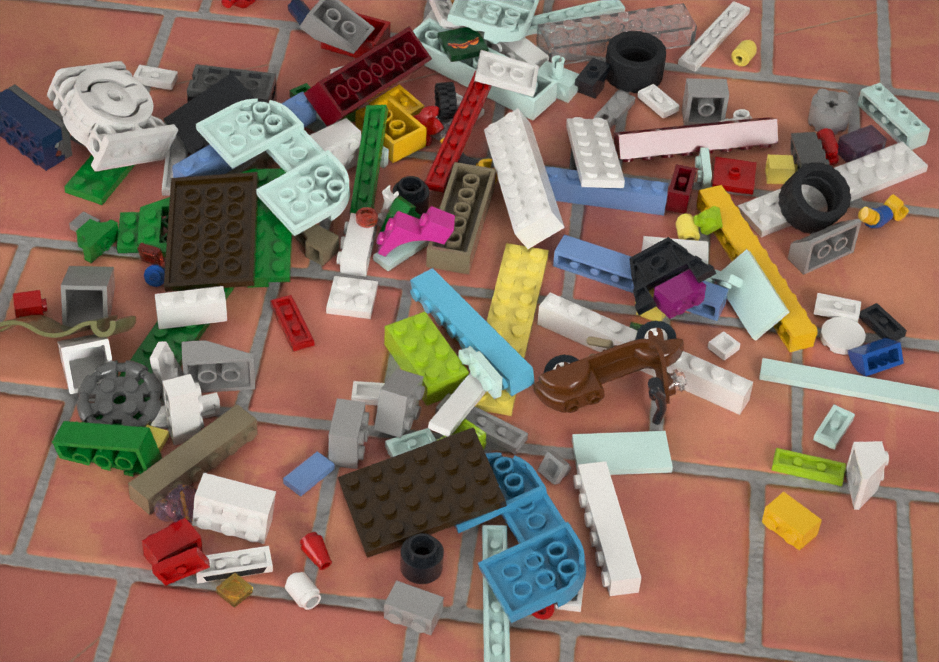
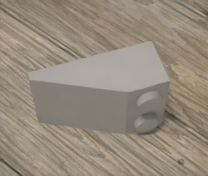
(336, 25)
(218, 366)

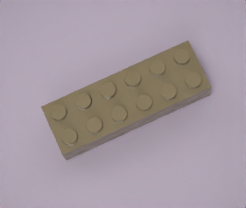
(468, 199)

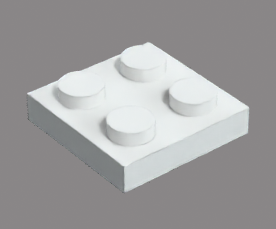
(352, 297)

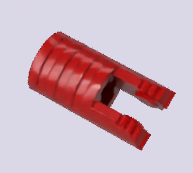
(829, 144)

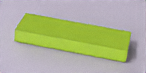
(808, 467)

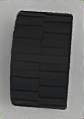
(635, 61)
(829, 183)

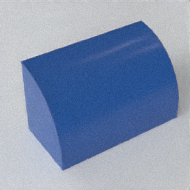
(876, 356)

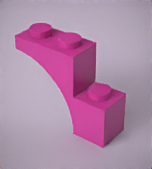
(403, 228)

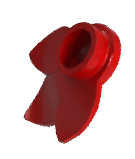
(428, 118)

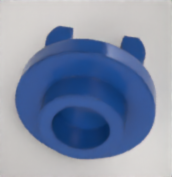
(154, 275)

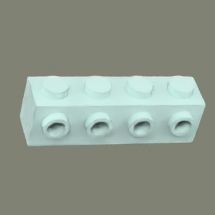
(893, 116)

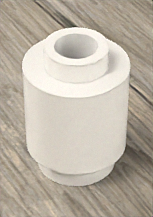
(303, 590)

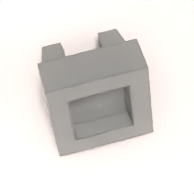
(554, 467)

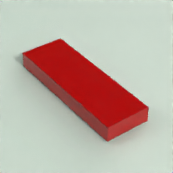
(292, 323)

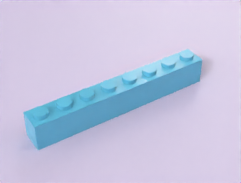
(471, 329)

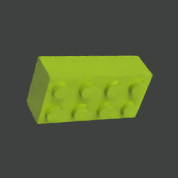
(425, 352)

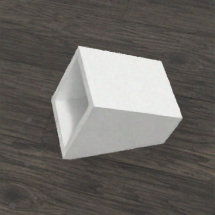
(81, 357)

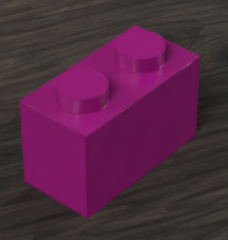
(679, 294)

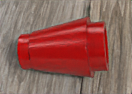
(315, 549)

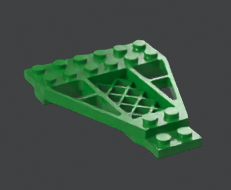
(272, 241)

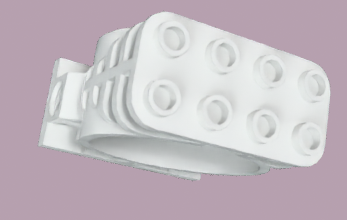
(110, 115)

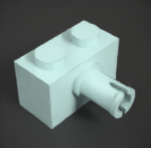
(566, 78)

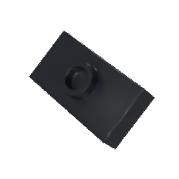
(592, 78)

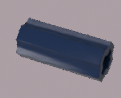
(298, 10)

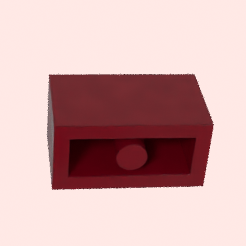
(680, 189)

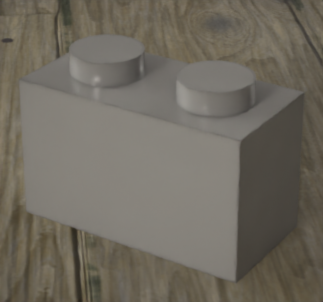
(413, 608)

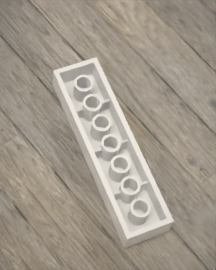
(523, 179)

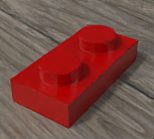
(181, 566)

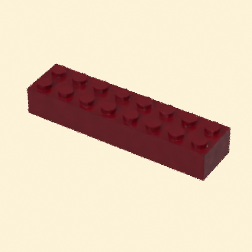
(367, 76)

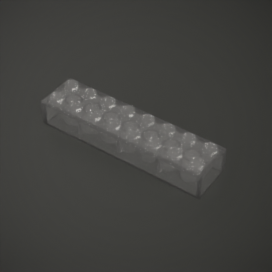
(588, 36)

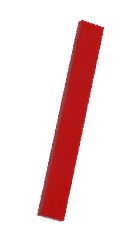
(457, 135)

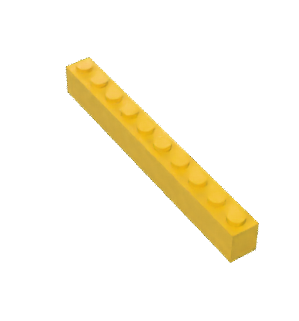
(735, 237)

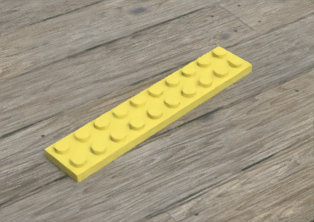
(514, 308)

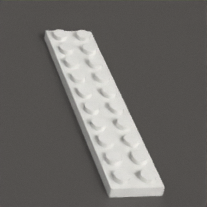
(862, 175)

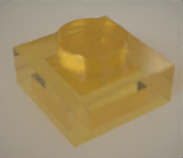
(234, 590)

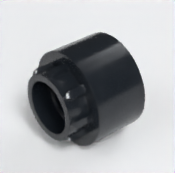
(415, 192)
(421, 559)

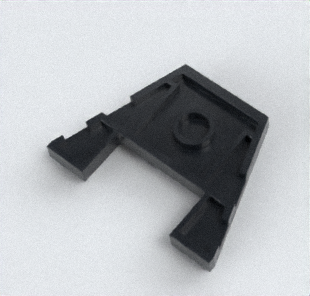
(660, 264)

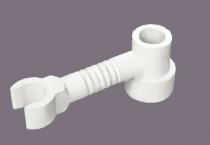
(388, 200)

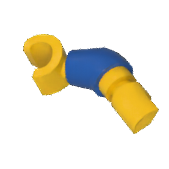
(881, 215)

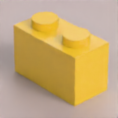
(791, 521)

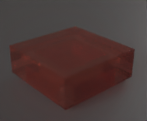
(150, 254)

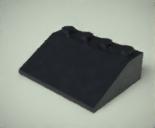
(214, 99)

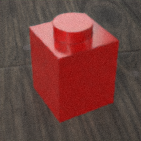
(29, 303)

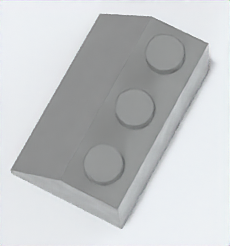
(824, 246)

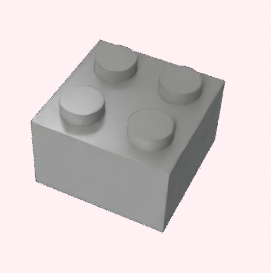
(705, 101)
(399, 403)
(348, 433)

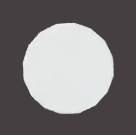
(842, 335)

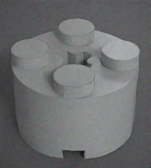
(830, 110)

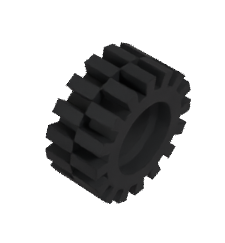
(446, 100)

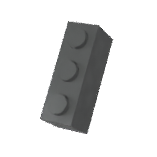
(807, 149)

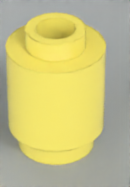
(744, 53)
(686, 228)

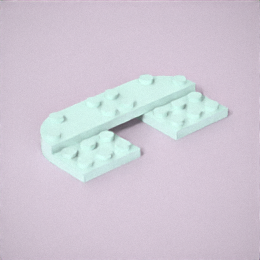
(497, 18)
(314, 178)

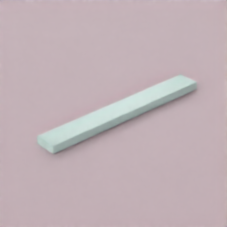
(585, 10)
(849, 384)
(495, 621)

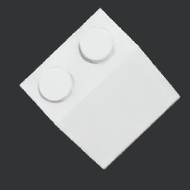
(865, 470)

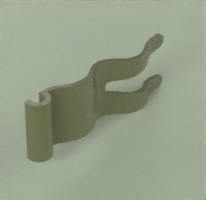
(47, 327)

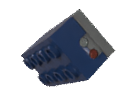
(33, 128)

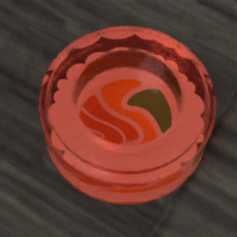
(366, 217)

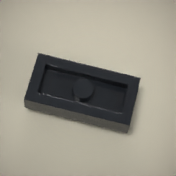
(882, 322)

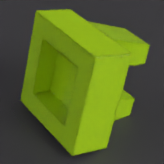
(709, 220)

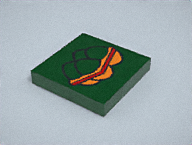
(462, 43)

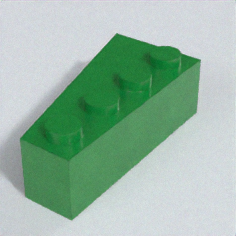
(107, 446)

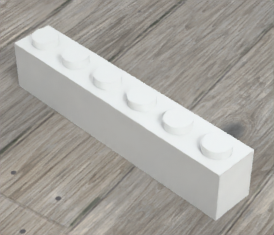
(607, 529)

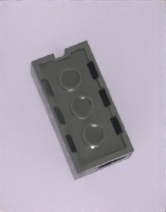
(259, 84)

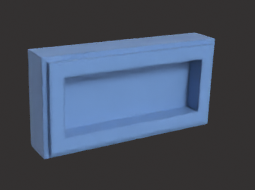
(308, 473)

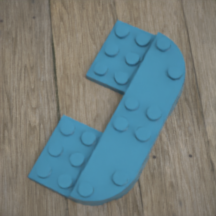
(548, 560)

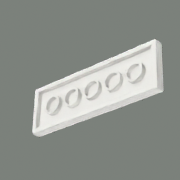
(594, 153)

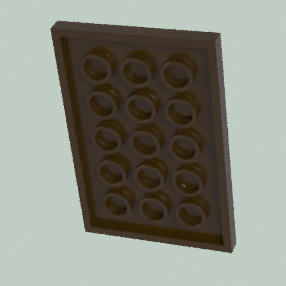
(212, 232)
(421, 491)

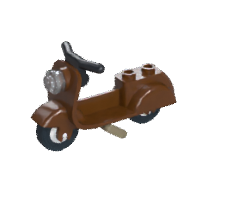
(577, 383)

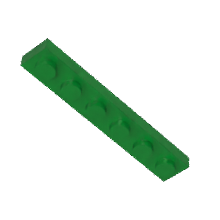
(369, 157)

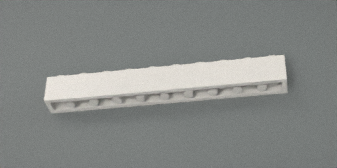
(702, 377)

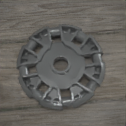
(115, 386)

